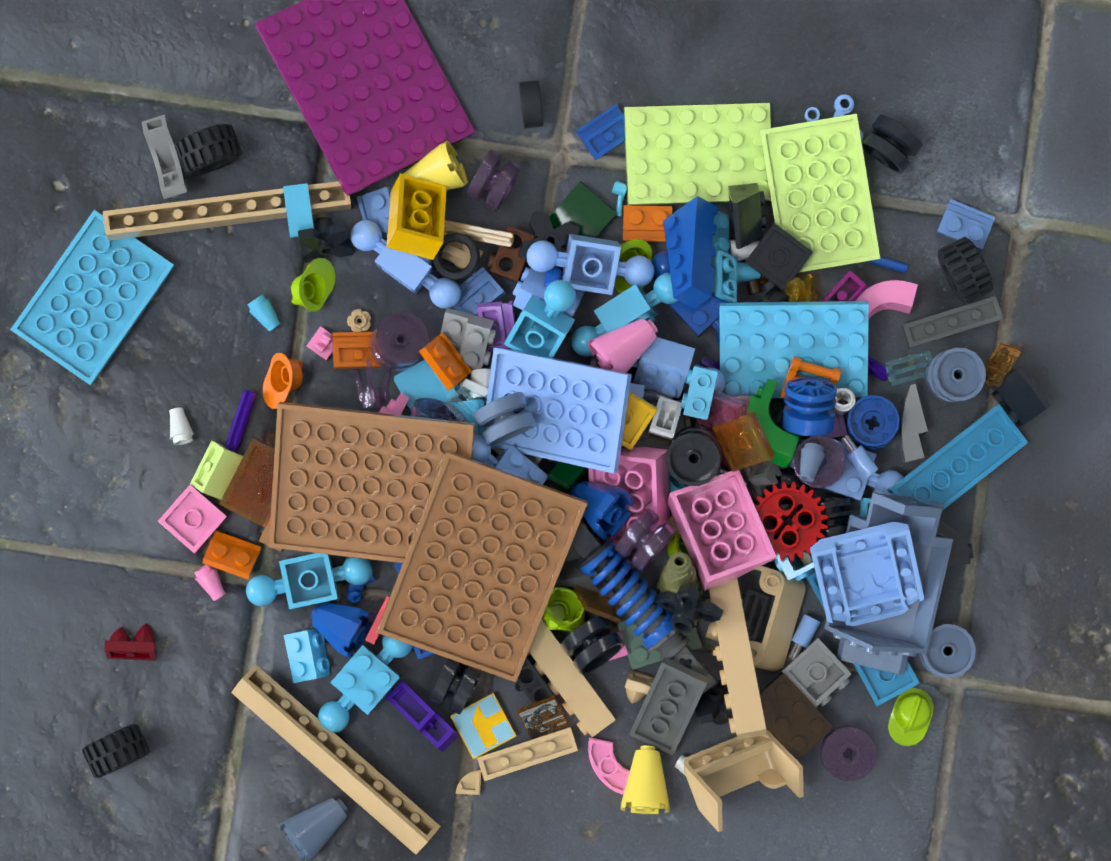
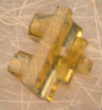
(802, 290)

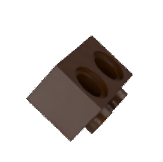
(511, 254)

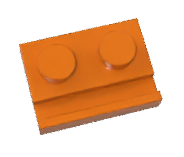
(645, 222)
(352, 350)
(445, 361)
(231, 555)

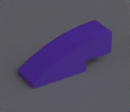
(422, 716)

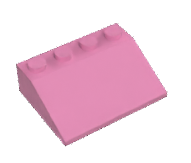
(645, 478)
(721, 529)

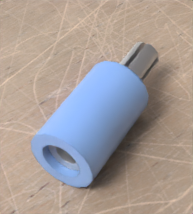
(859, 458)
(804, 635)

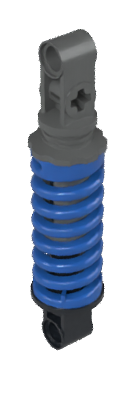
(634, 599)

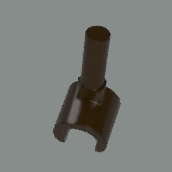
(754, 286)

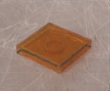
(743, 441)

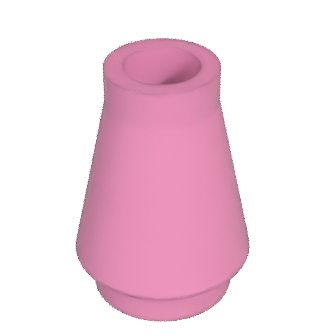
(210, 581)

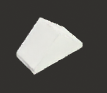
(666, 418)

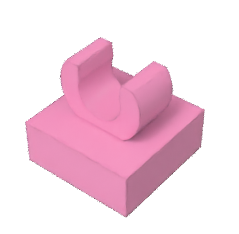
(321, 343)

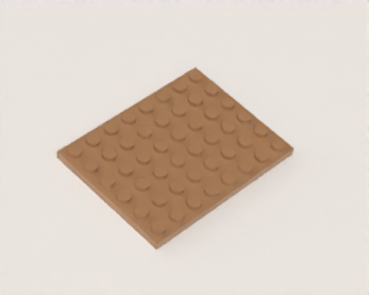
(355, 478)
(481, 566)

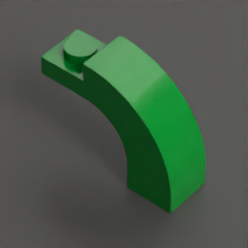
(781, 442)

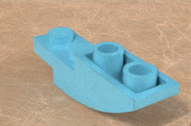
(723, 263)

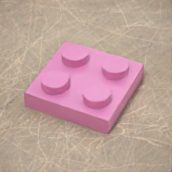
(192, 519)

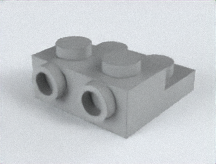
(469, 336)
(817, 673)

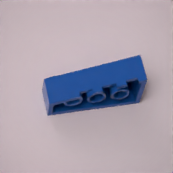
(691, 251)

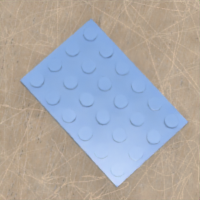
(574, 405)

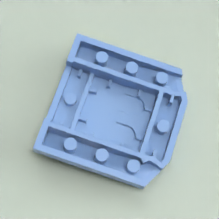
(867, 574)

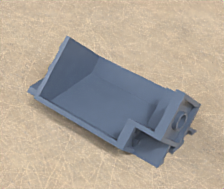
(890, 641)

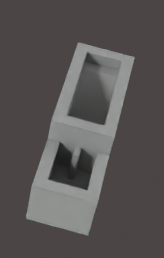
(911, 425)

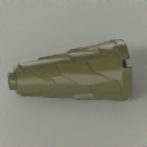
(677, 573)

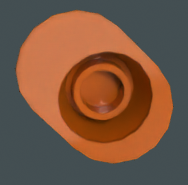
(282, 377)

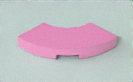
(606, 766)

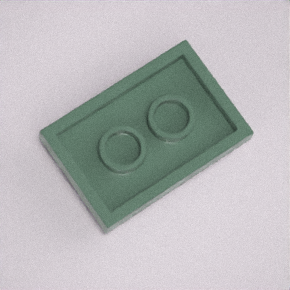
(636, 651)

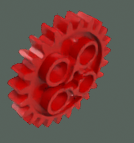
(806, 535)

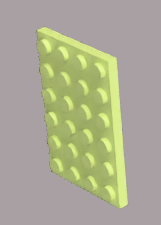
(694, 151)
(822, 190)

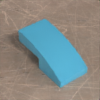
(298, 208)

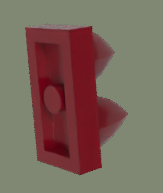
(141, 648)

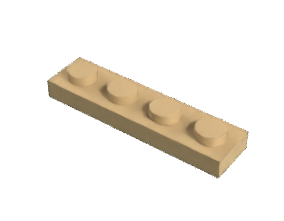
(527, 754)

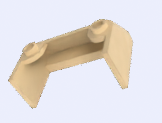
(782, 621)
(736, 765)

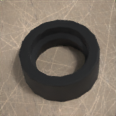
(531, 104)
(474, 260)

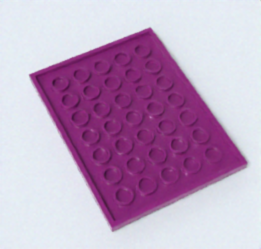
(364, 85)

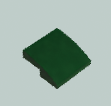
(584, 210)

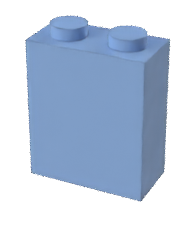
(534, 285)

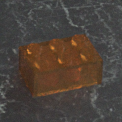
(252, 484)

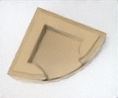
(470, 783)

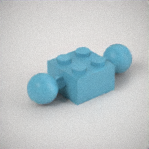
(623, 310)
(543, 324)
(308, 580)
(363, 682)

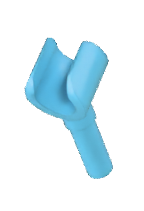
(619, 189)

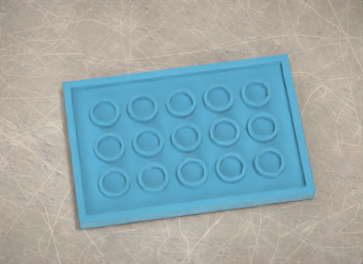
(92, 299)
(765, 336)

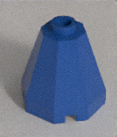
(605, 507)
(342, 626)

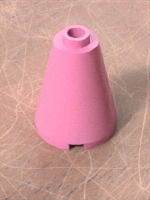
(623, 346)

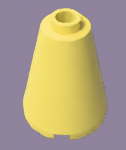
(440, 167)
(646, 784)

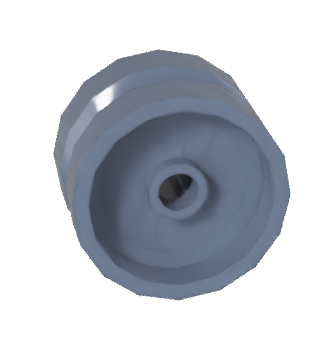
(941, 379)
(504, 417)
(961, 653)

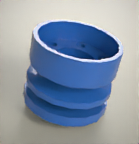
(809, 406)
(872, 408)

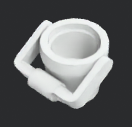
(478, 384)

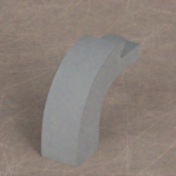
(165, 157)

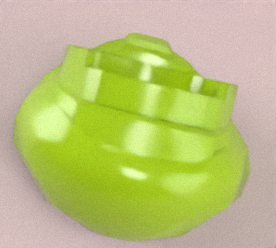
(562, 619)

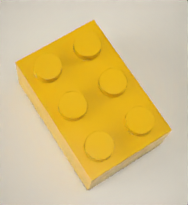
(416, 216)

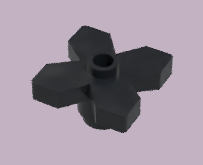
(542, 228)
(325, 240)
(688, 608)
(713, 706)

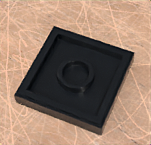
(778, 257)

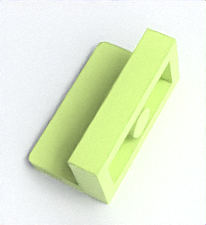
(216, 470)

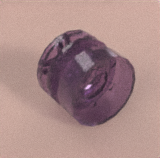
(835, 462)

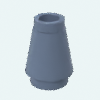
(811, 460)

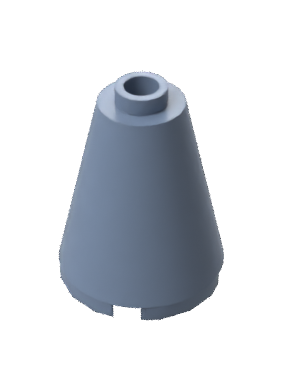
(313, 827)

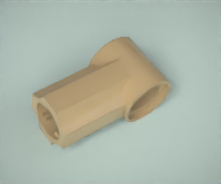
(458, 254)

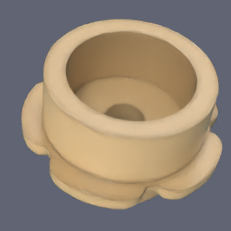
(359, 314)

